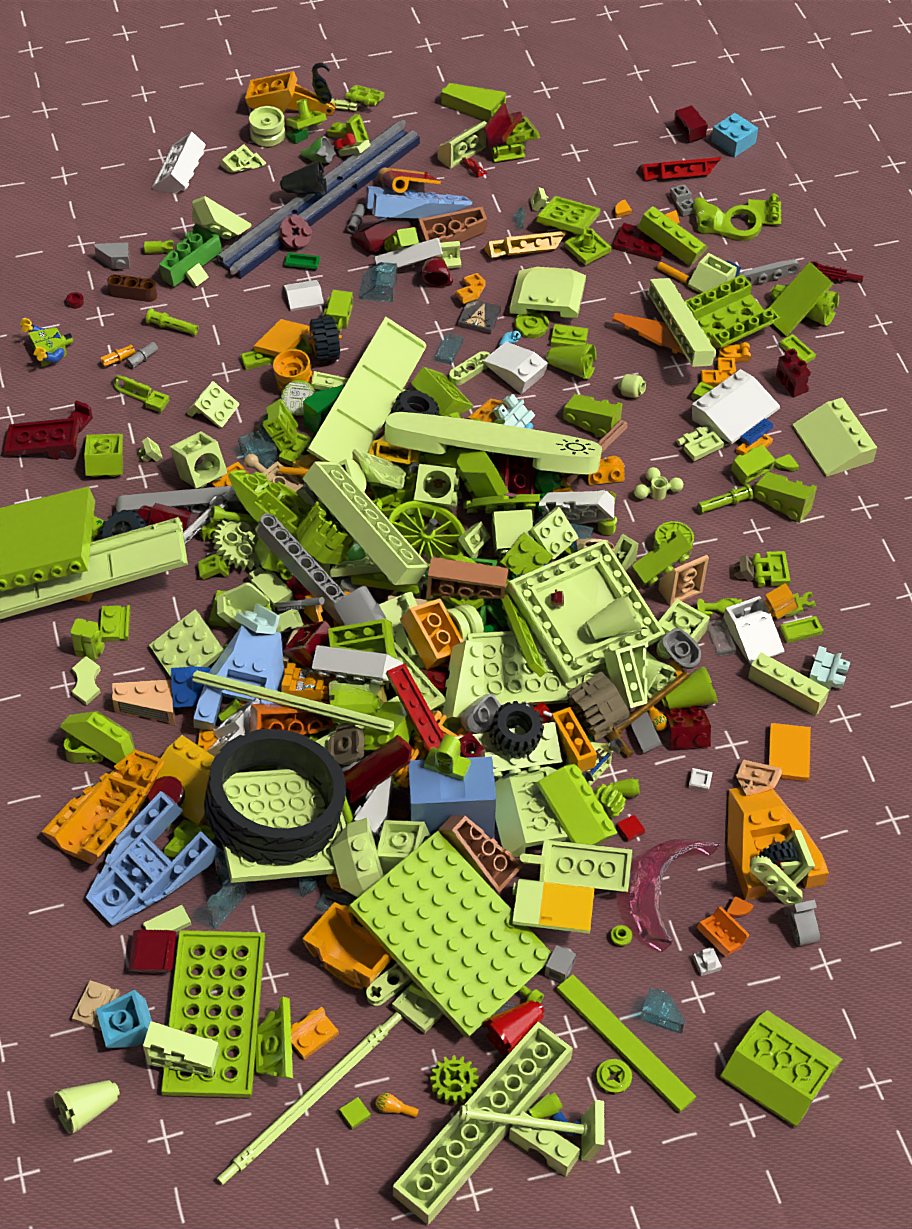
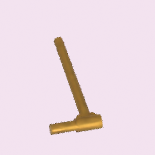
(645, 707)

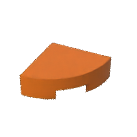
(739, 908)

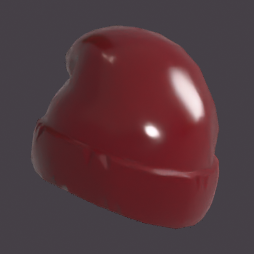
(436, 272)

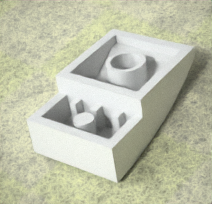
(232, 727)

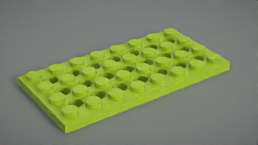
(249, 1003)

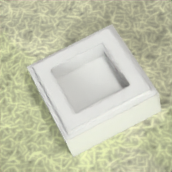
(700, 780)

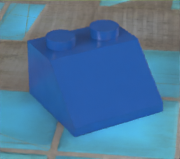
(184, 689)

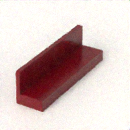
(501, 125)
(377, 767)

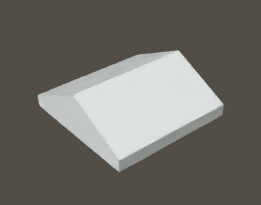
(304, 295)

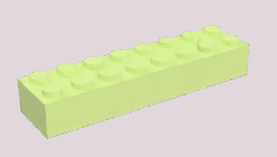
(365, 523)

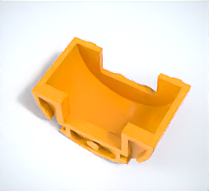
(346, 948)

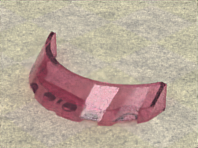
(646, 884)

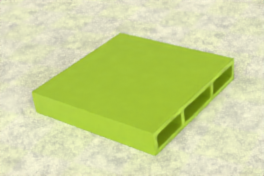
(45, 538)

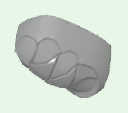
(682, 648)
(480, 714)

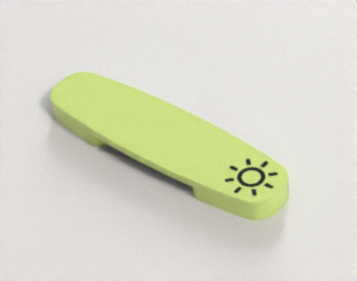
(547, 449)

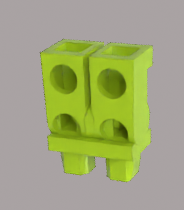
(281, 425)

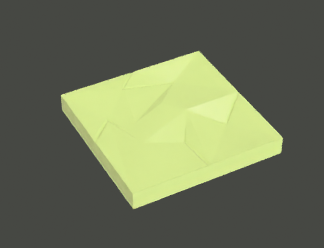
(589, 584)

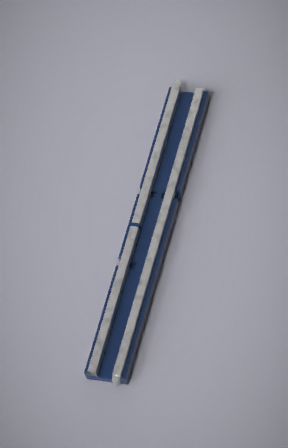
(341, 184)

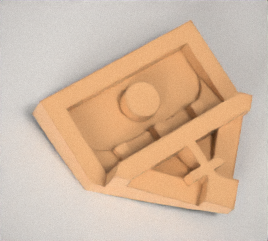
(757, 777)

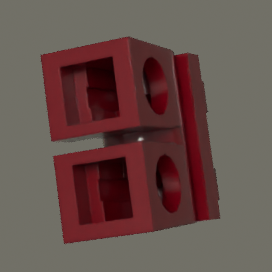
(794, 373)

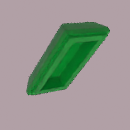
(302, 261)

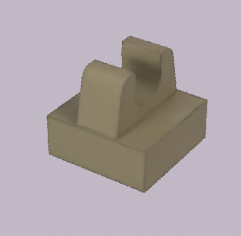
(746, 569)

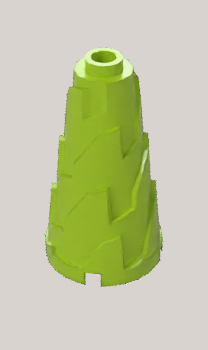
(822, 311)

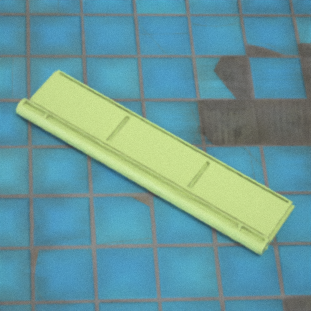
(368, 394)
(111, 563)

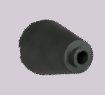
(305, 180)

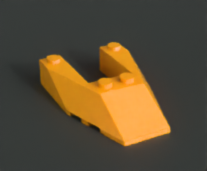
(757, 823)

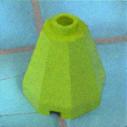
(355, 700)

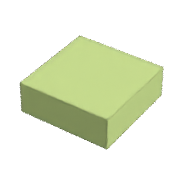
(196, 275)

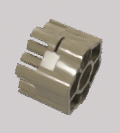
(600, 704)

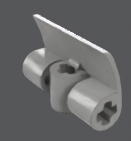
(359, 607)

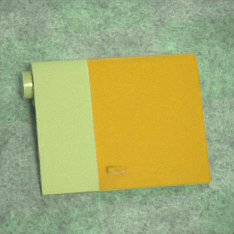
(553, 905)

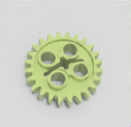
(237, 543)

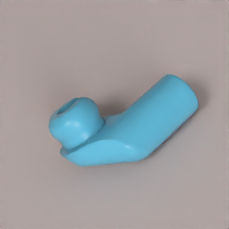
(511, 337)

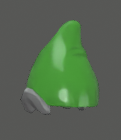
(320, 151)

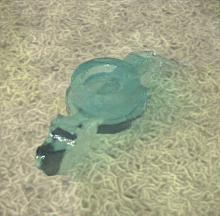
(519, 217)

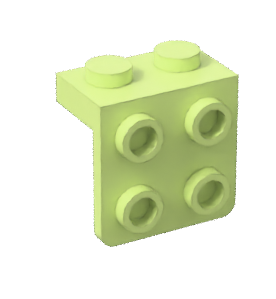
(238, 601)

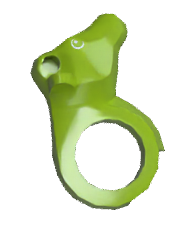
(713, 220)

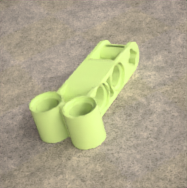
(385, 989)

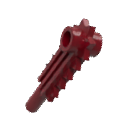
(837, 273)

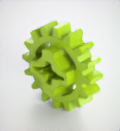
(454, 1070)

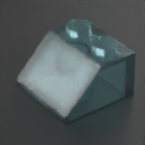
(379, 282)

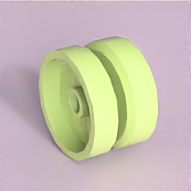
(267, 126)
(466, 620)

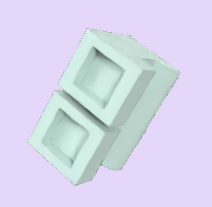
(514, 414)
(825, 669)

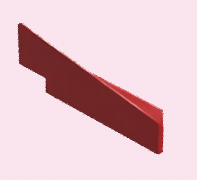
(678, 169)

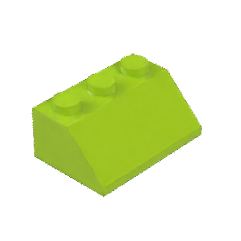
(442, 391)

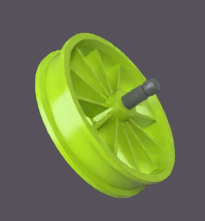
(426, 538)

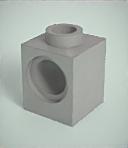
(560, 964)

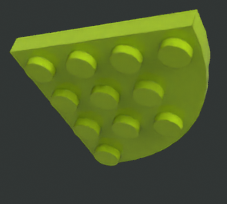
(494, 503)

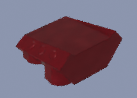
(152, 951)

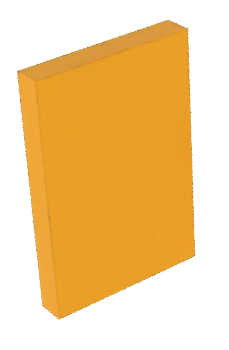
(282, 337)
(790, 750)

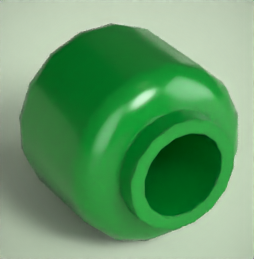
(547, 481)

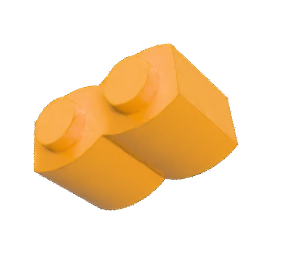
(780, 601)

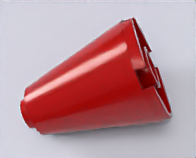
(512, 1025)

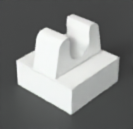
(707, 961)

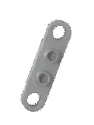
(771, 271)

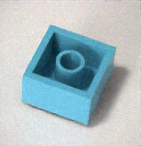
(734, 134)

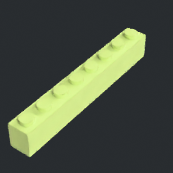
(681, 322)

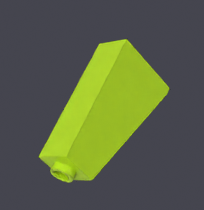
(472, 100)

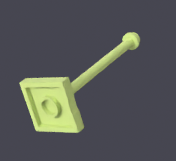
(590, 1128)

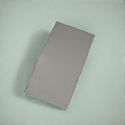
(682, 199)
(646, 733)

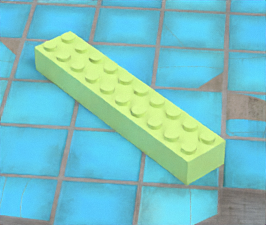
(465, 1145)

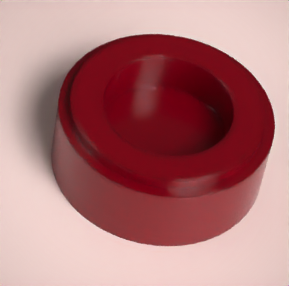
(75, 300)

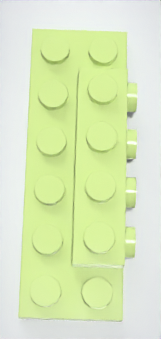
(546, 752)

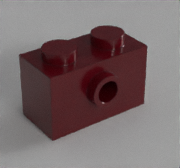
(690, 123)

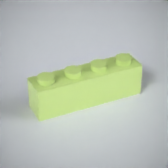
(788, 683)

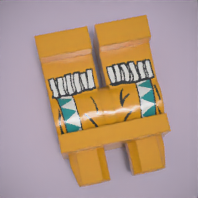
(306, 683)

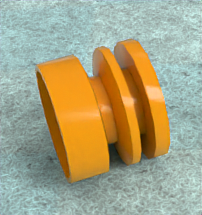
(292, 366)

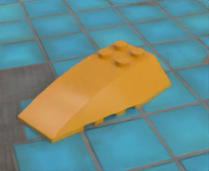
(97, 817)

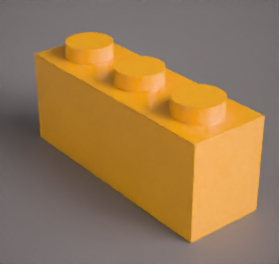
(574, 740)

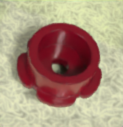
(557, 598)

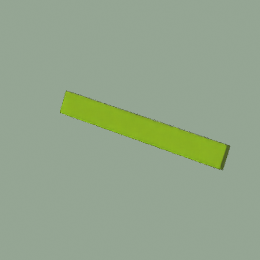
(626, 1043)

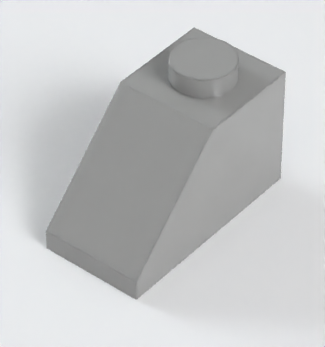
(113, 255)

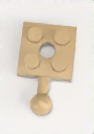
(272, 473)

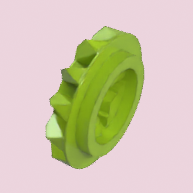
(616, 1067)

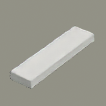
(412, 254)

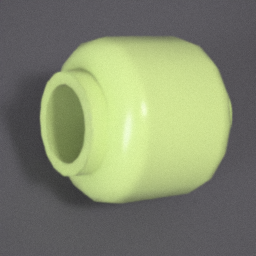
(632, 386)

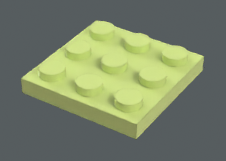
(187, 644)

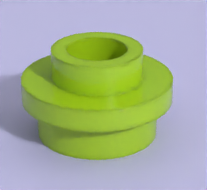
(618, 940)

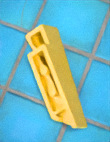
(524, 244)

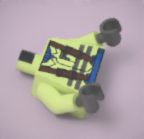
(603, 759)

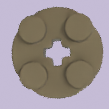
(354, 749)

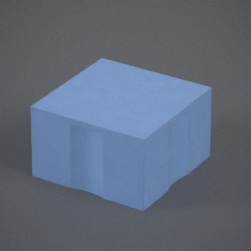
(439, 796)

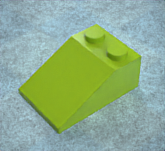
(104, 455)
(402, 726)

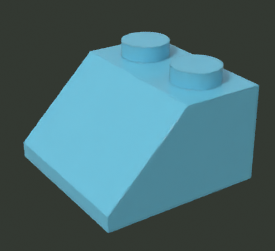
(124, 1020)

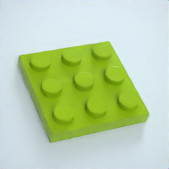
(568, 215)

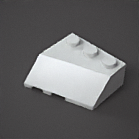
(581, 506)

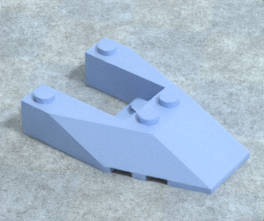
(411, 203)
(248, 659)
(139, 871)

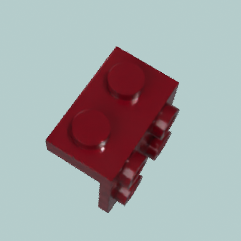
(688, 728)

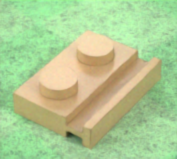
(93, 998)

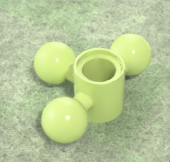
(658, 487)

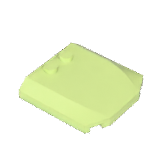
(548, 290)

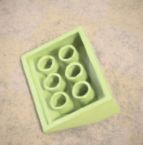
(835, 438)

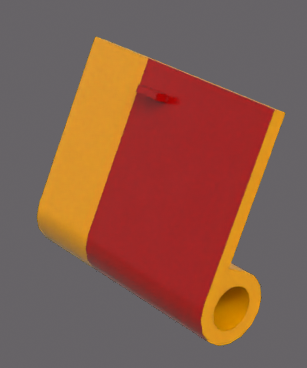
(398, 179)

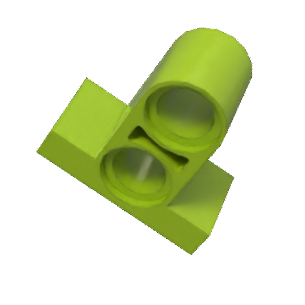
(448, 759)

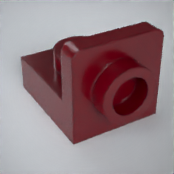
(83, 412)

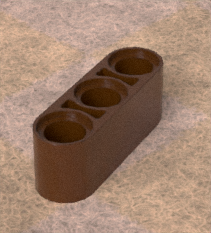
(132, 288)

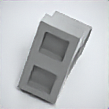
(803, 922)

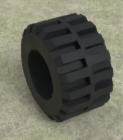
(415, 402)
(516, 715)

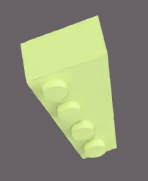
(464, 681)

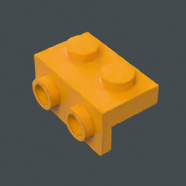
(609, 471)

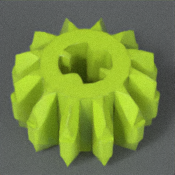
(611, 800)

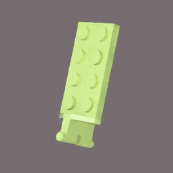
(583, 865)

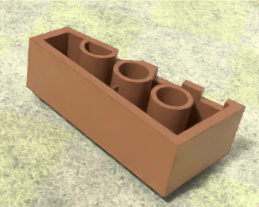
(453, 226)
(465, 580)
(481, 852)

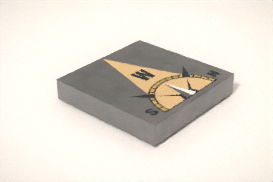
(479, 316)

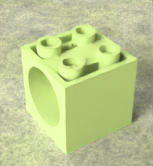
(189, 450)
(428, 473)
(508, 527)
(399, 840)

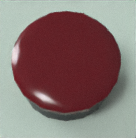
(170, 786)

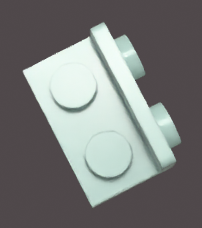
(260, 620)

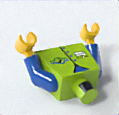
(46, 343)

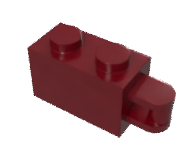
(161, 513)

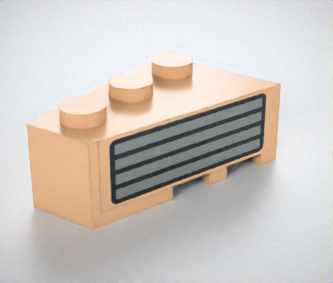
(145, 699)

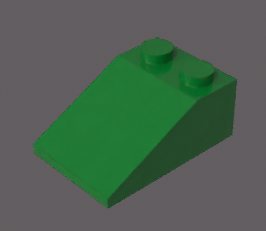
(318, 406)

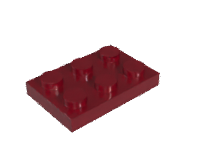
(636, 242)

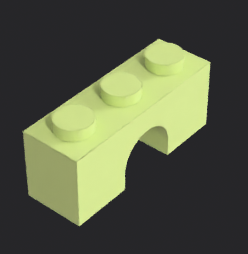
(559, 1152)

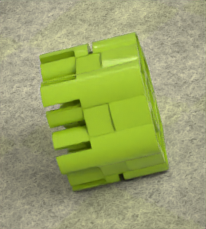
(324, 536)

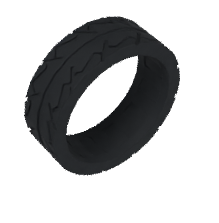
(262, 842)

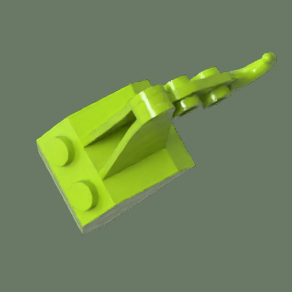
(474, 467)

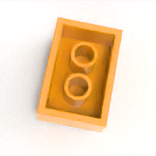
(431, 632)

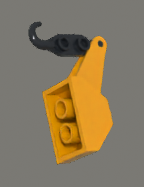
(283, 92)

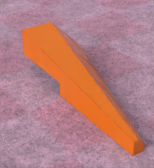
(650, 329)

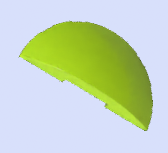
(266, 497)

